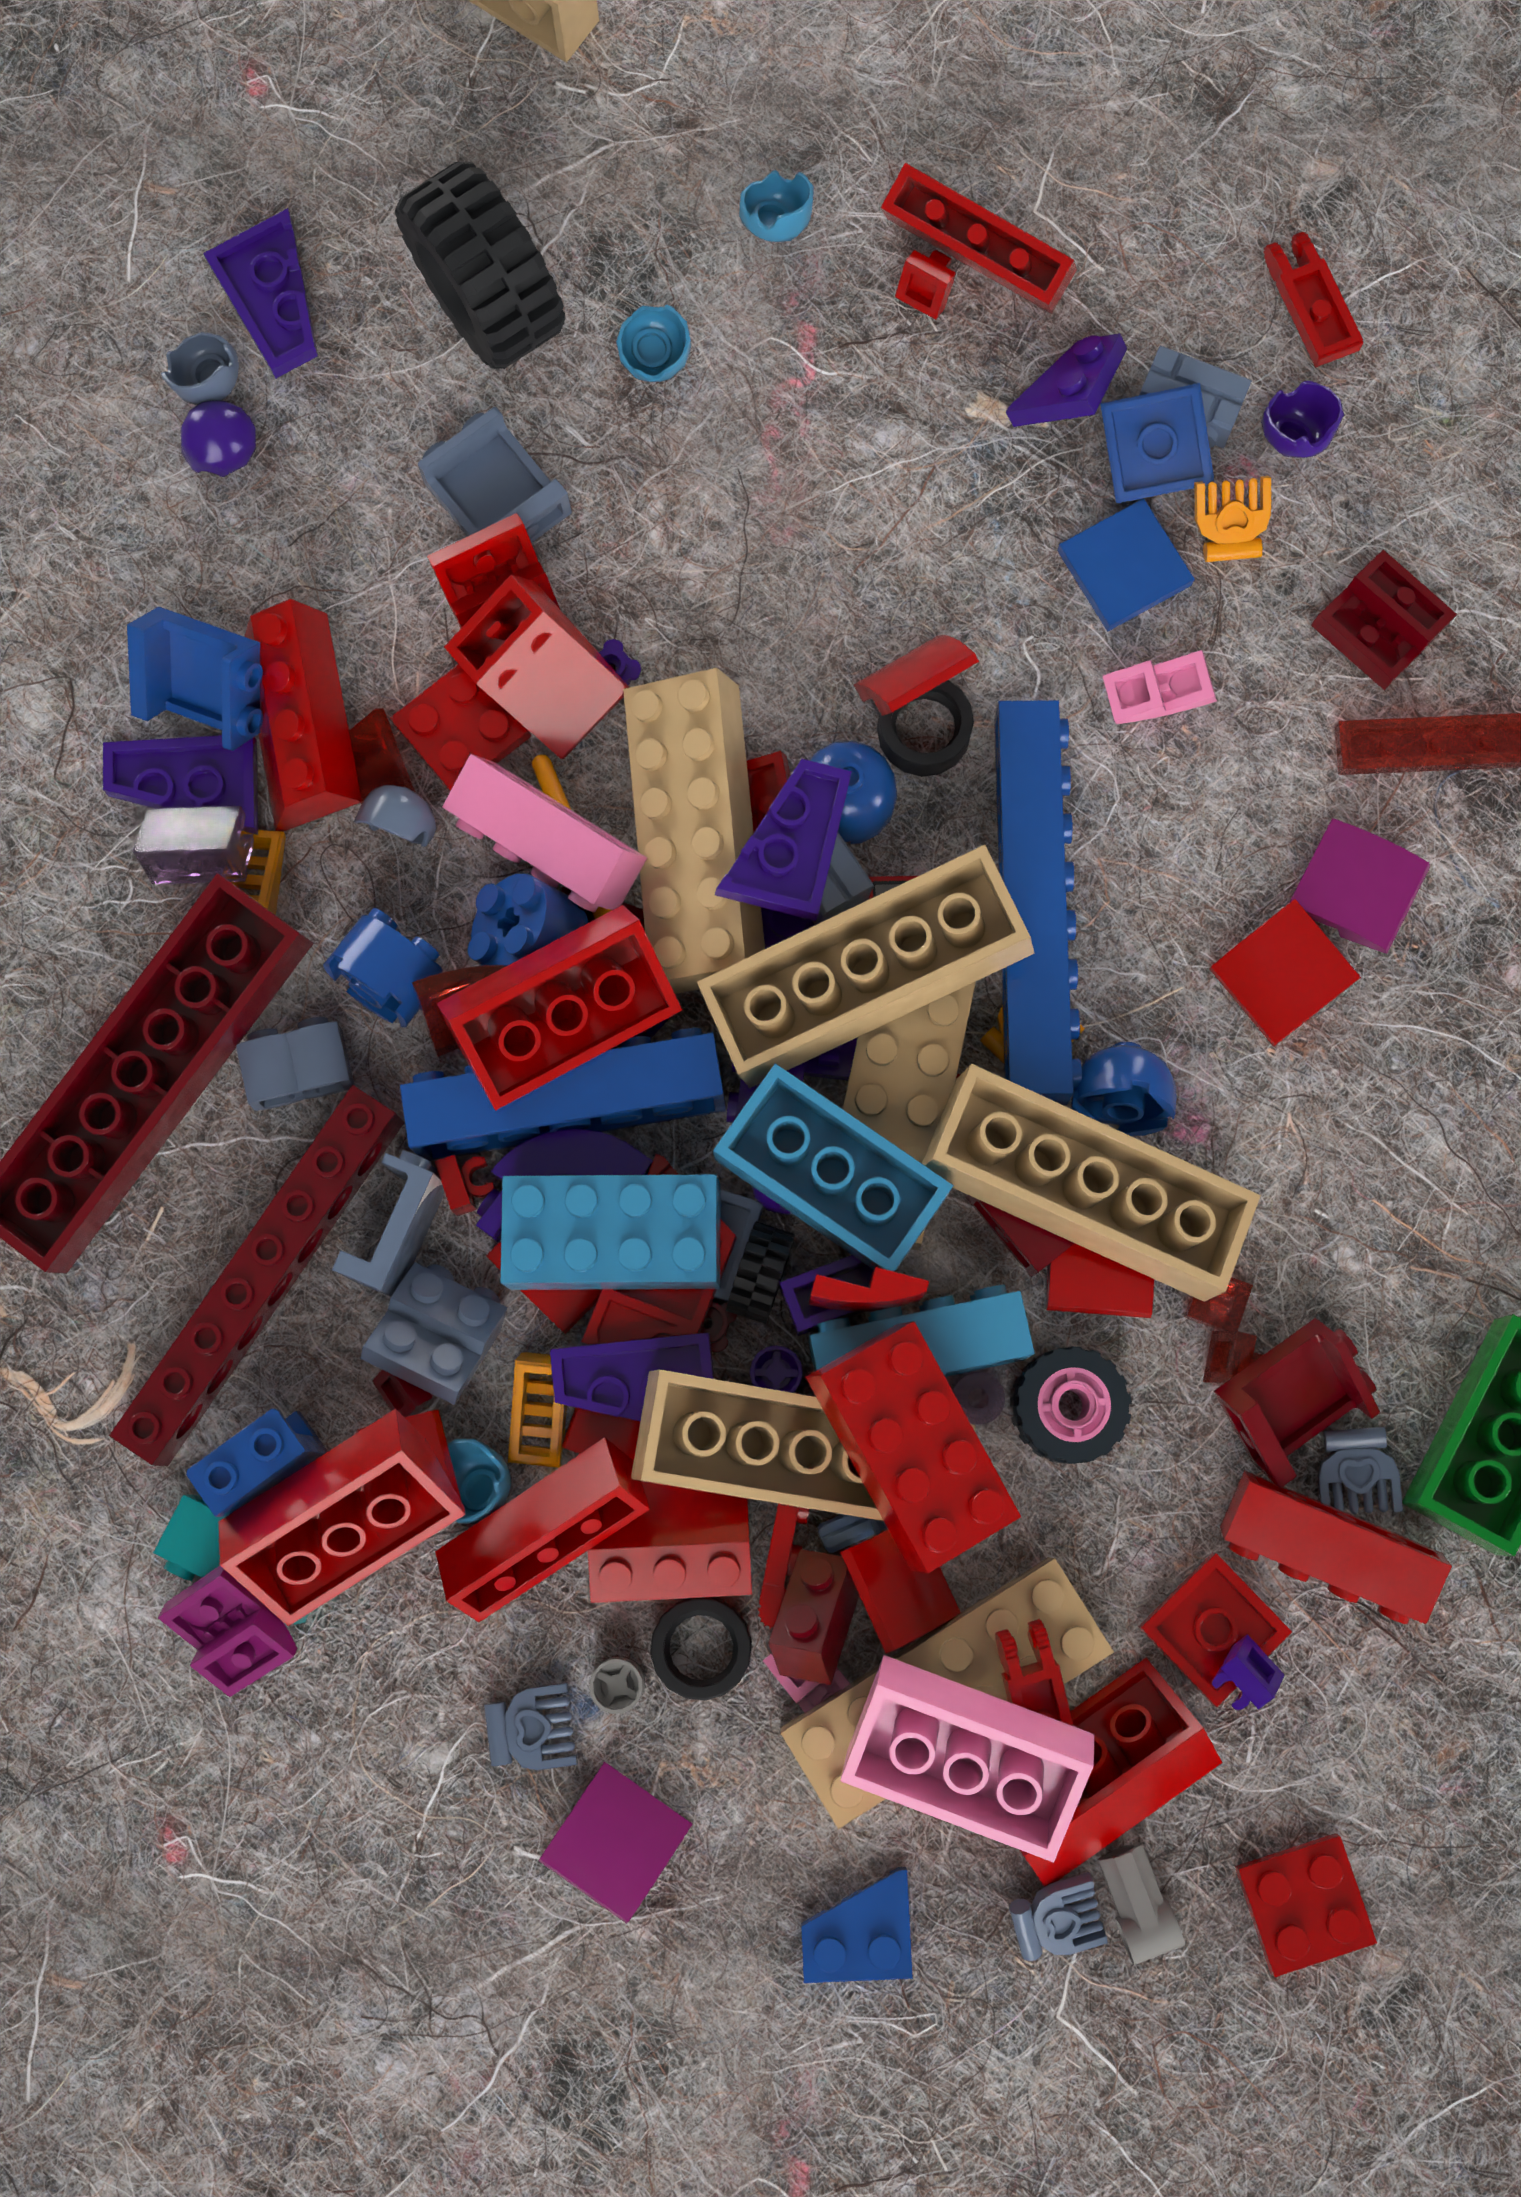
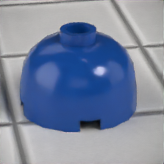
(870, 790)
(1126, 1089)

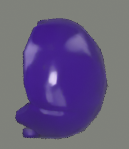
(1302, 420)
(217, 437)

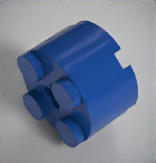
(519, 919)
(383, 966)

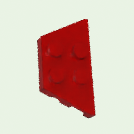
(654, 1313)

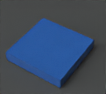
(1157, 443)
(1125, 564)

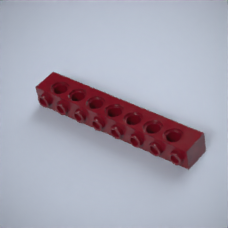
(257, 1278)

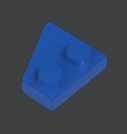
(862, 1935)

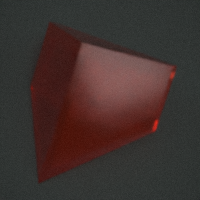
(378, 754)

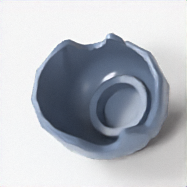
(202, 368)
(399, 813)

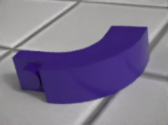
(561, 1154)

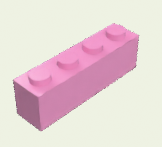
(544, 834)

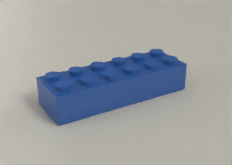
(610, 1092)

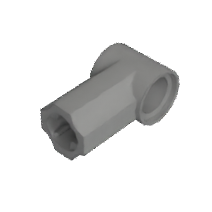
(1143, 1917)

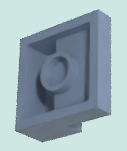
(435, 1331)

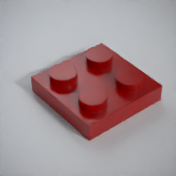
(457, 721)
(1206, 1619)
(1305, 1905)

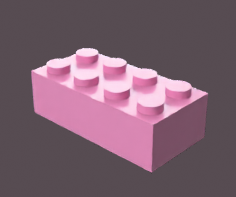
(969, 1758)

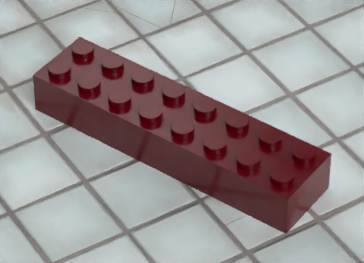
(142, 1073)

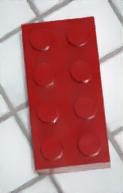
(913, 1447)

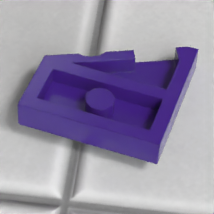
(1072, 384)

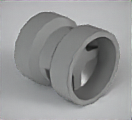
(610, 1687)

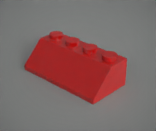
(304, 716)
(560, 1006)
(339, 1519)
(1143, 1758)

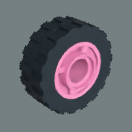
(1102, 1398)

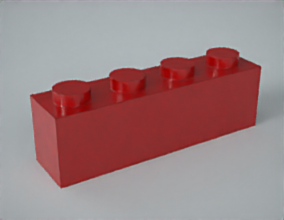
(978, 238)
(541, 1530)
(1335, 1548)

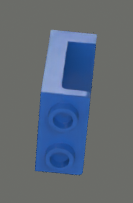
(195, 673)
(255, 1461)

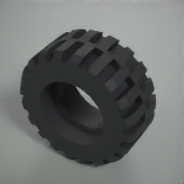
(480, 264)

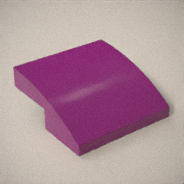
(1360, 885)
(230, 1629)
(615, 1842)

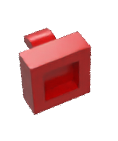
(926, 282)
(458, 1182)

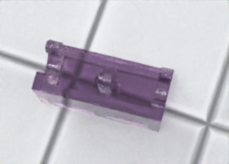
(194, 844)

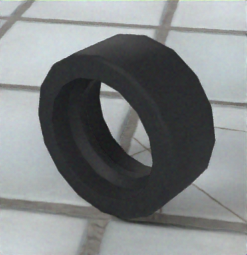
(934, 762)
(670, 1674)

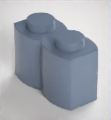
(294, 1064)

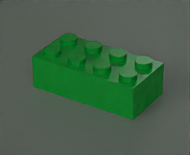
(1475, 1458)

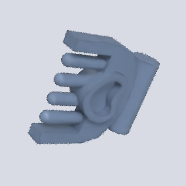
(1359, 1468)
(524, 1729)
(1055, 1922)

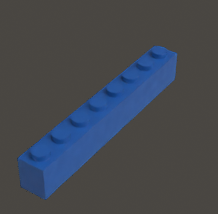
(1035, 872)

